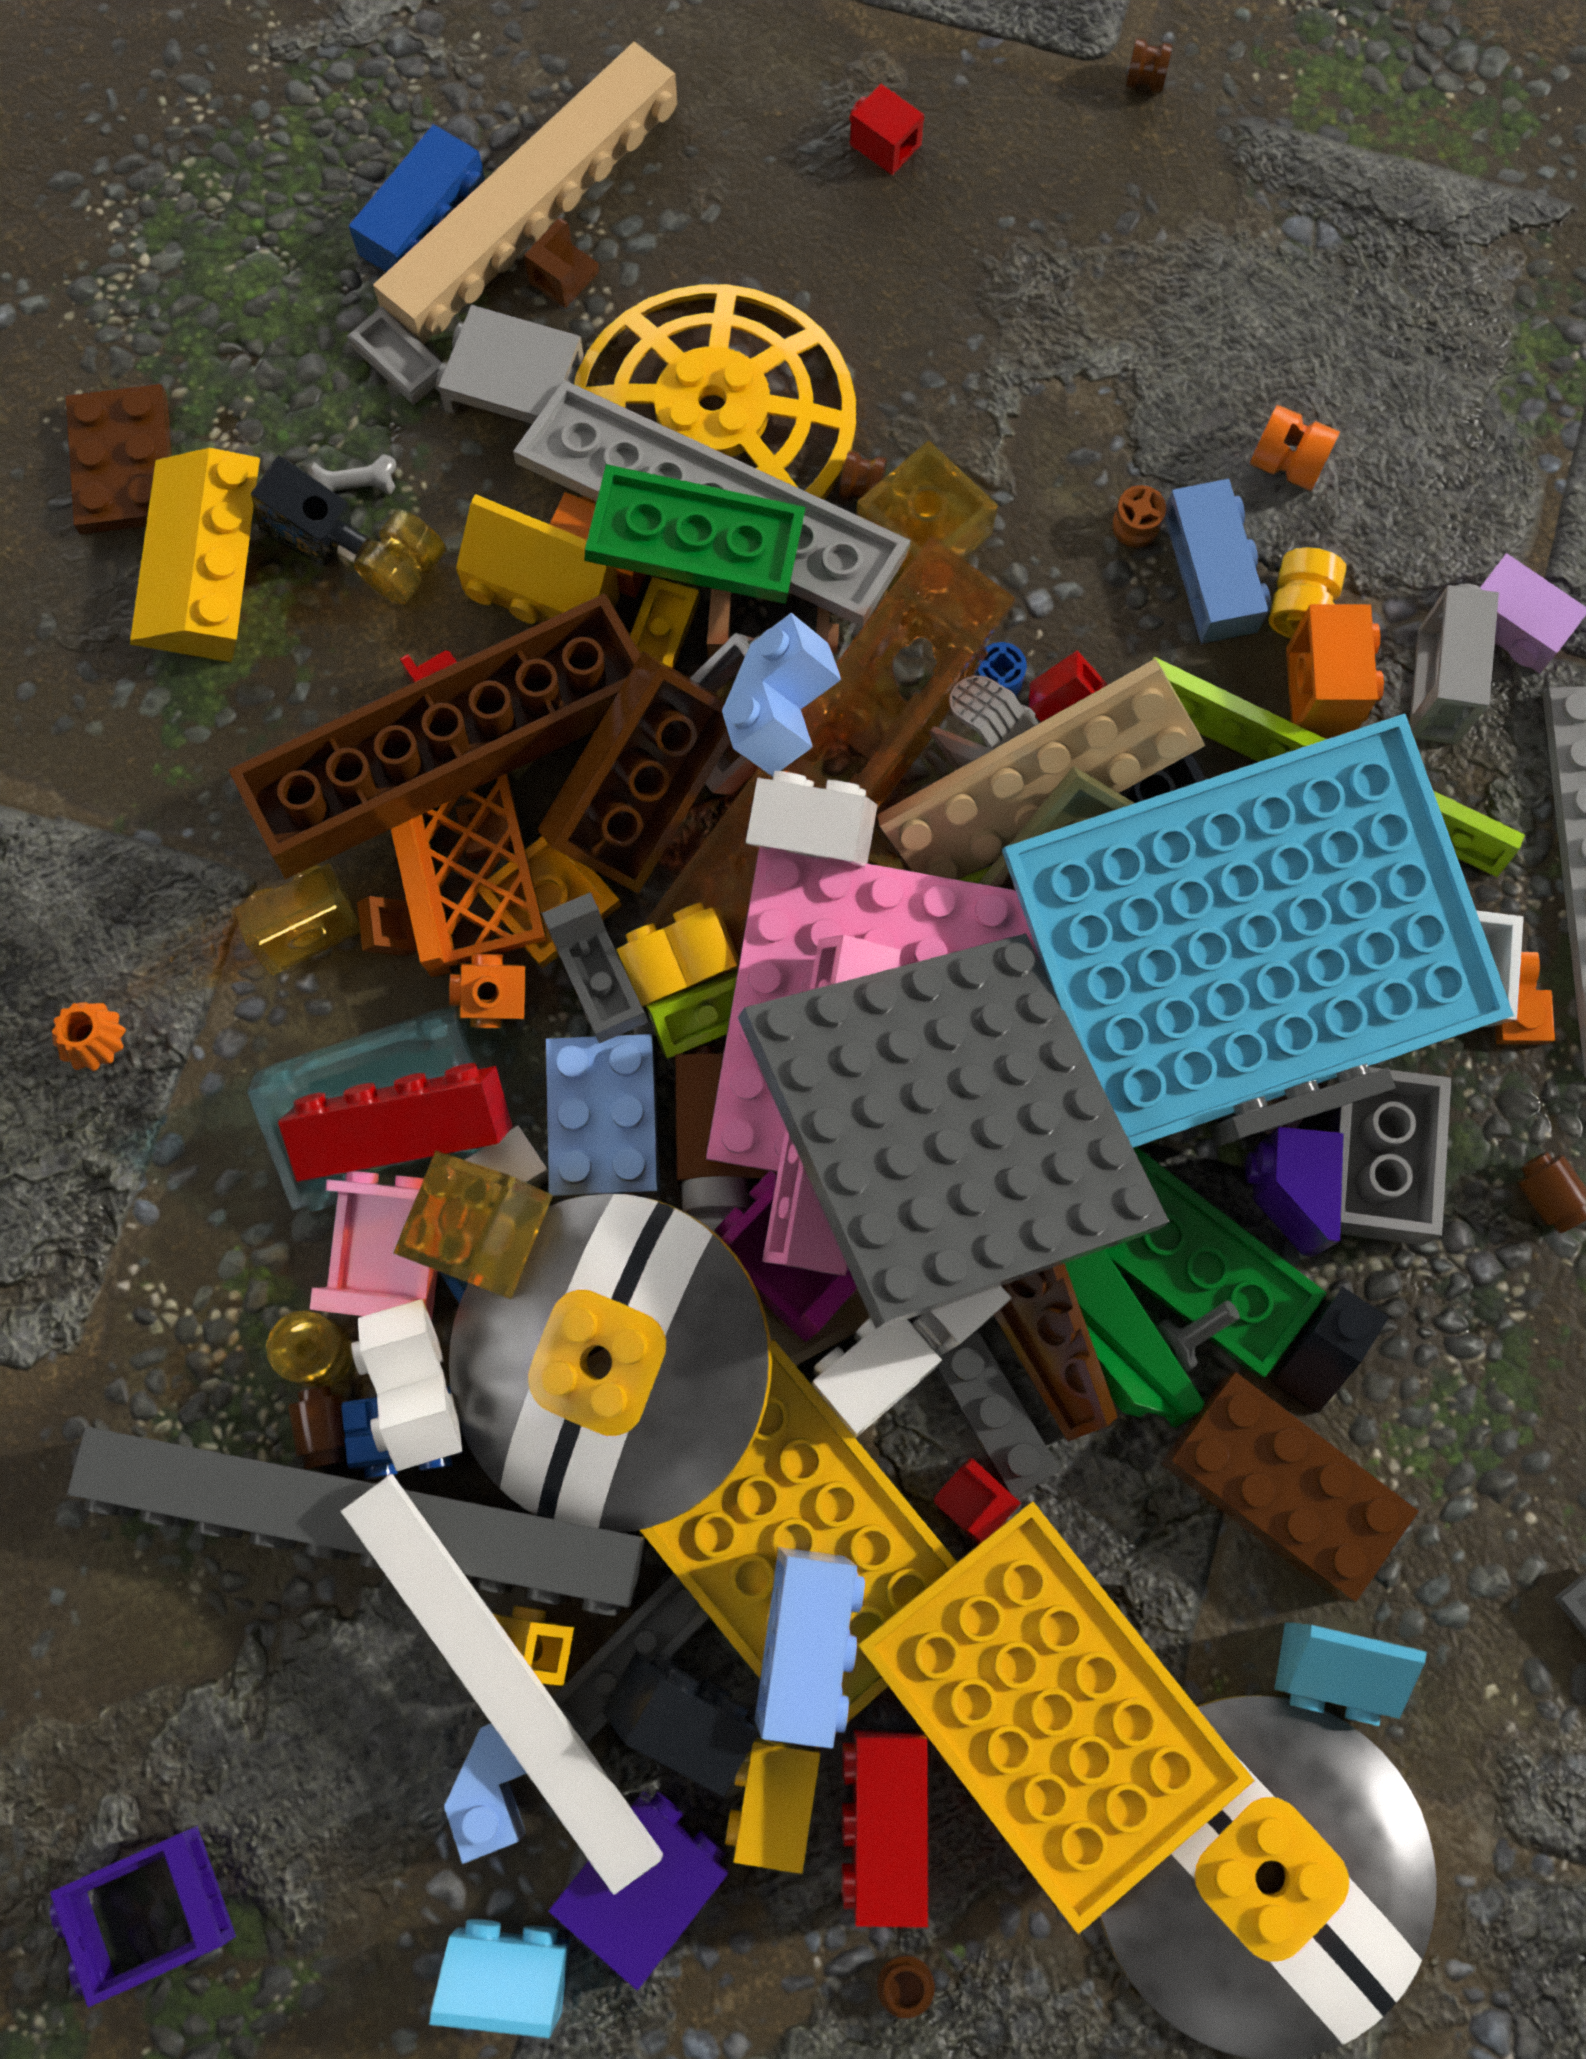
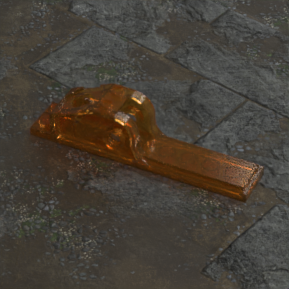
(932, 599)

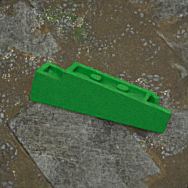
(1129, 1348)

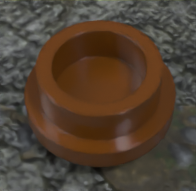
(905, 1986)

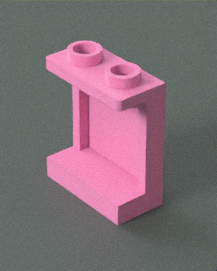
(362, 1266)

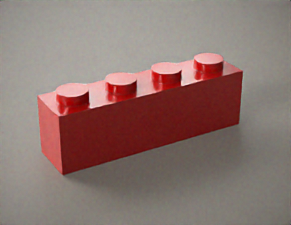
(395, 1122)

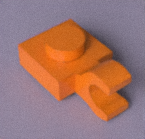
(1534, 1012)

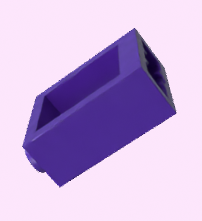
(199, 1896)

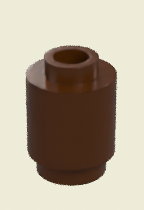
(1554, 1191)
(318, 1427)

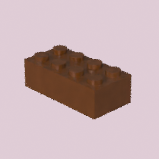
(638, 774)
(1290, 1488)

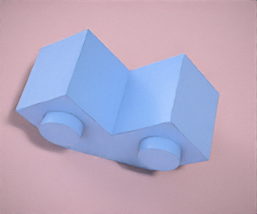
(776, 680)
(482, 1800)

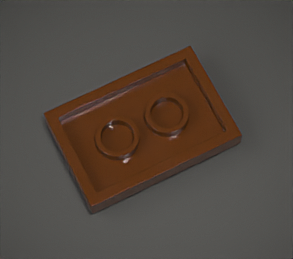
(114, 454)

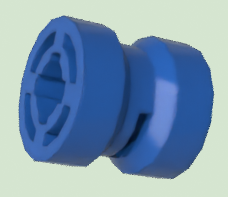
(1007, 656)

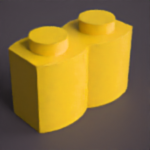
(679, 954)

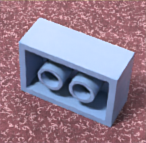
(602, 1117)
(808, 1648)

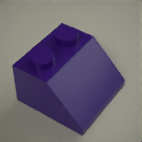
(1300, 1185)

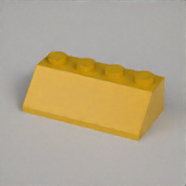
(195, 553)

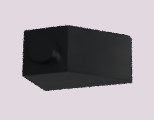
(1329, 1348)

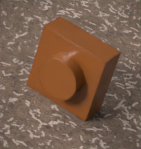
(491, 829)
(386, 926)

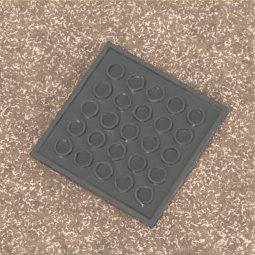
(950, 1126)

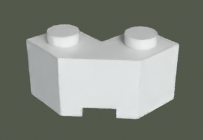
(414, 1407)

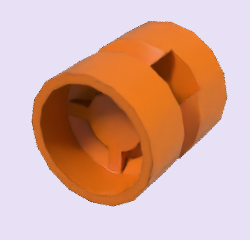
(1312, 451)

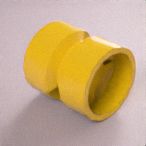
(1304, 579)

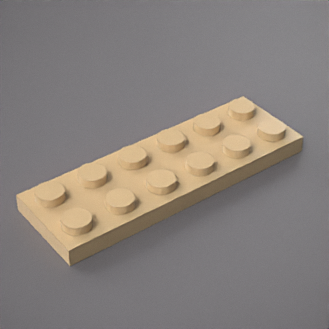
(981, 807)

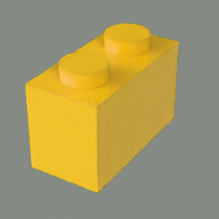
(775, 1807)

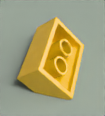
(527, 564)

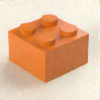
(1334, 668)

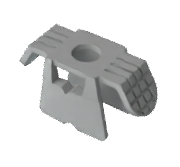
(990, 712)

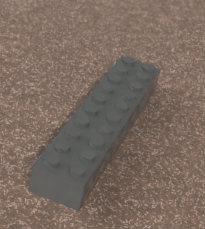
(295, 1505)

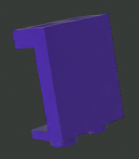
(650, 1913)

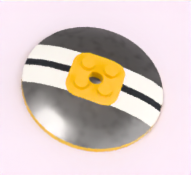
(681, 1381)
(1339, 1936)

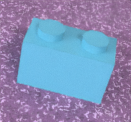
(1346, 1671)
(502, 1980)

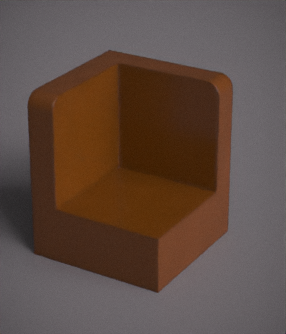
(559, 266)

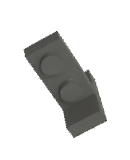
(594, 968)

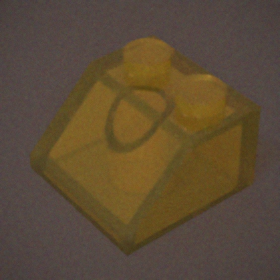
(297, 918)

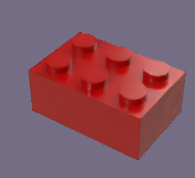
(886, 1828)

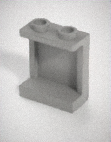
(506, 364)

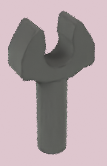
(1187, 1338)

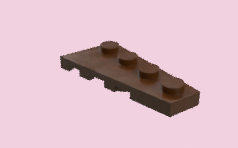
(1057, 1351)

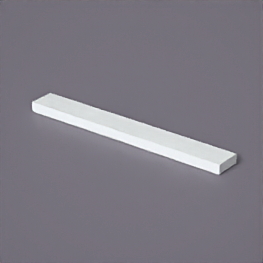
(503, 1684)

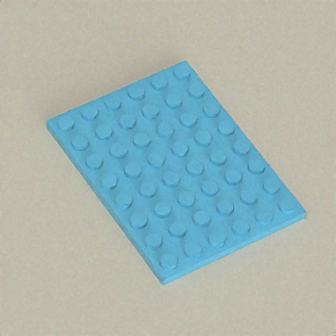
(1259, 930)

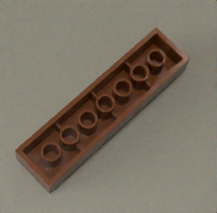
(437, 737)

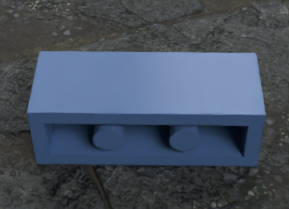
(1217, 561)

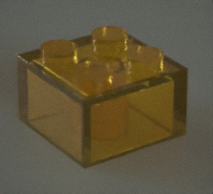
(928, 499)
(473, 1223)

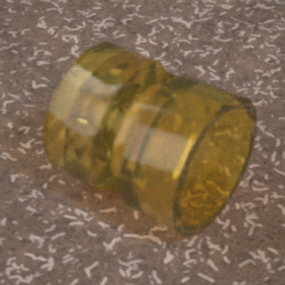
(404, 552)
(309, 1349)

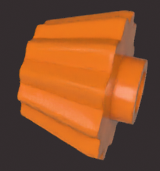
(98, 1046)

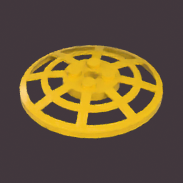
(732, 377)

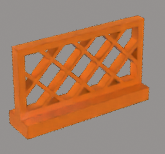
(423, 882)

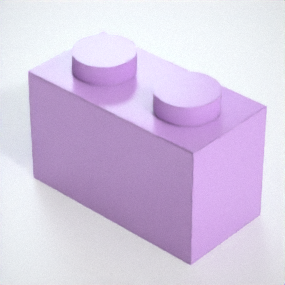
(1531, 614)

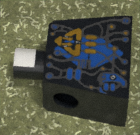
(305, 514)

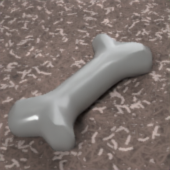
(373, 475)

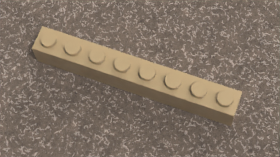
(528, 193)

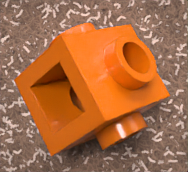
(508, 996)

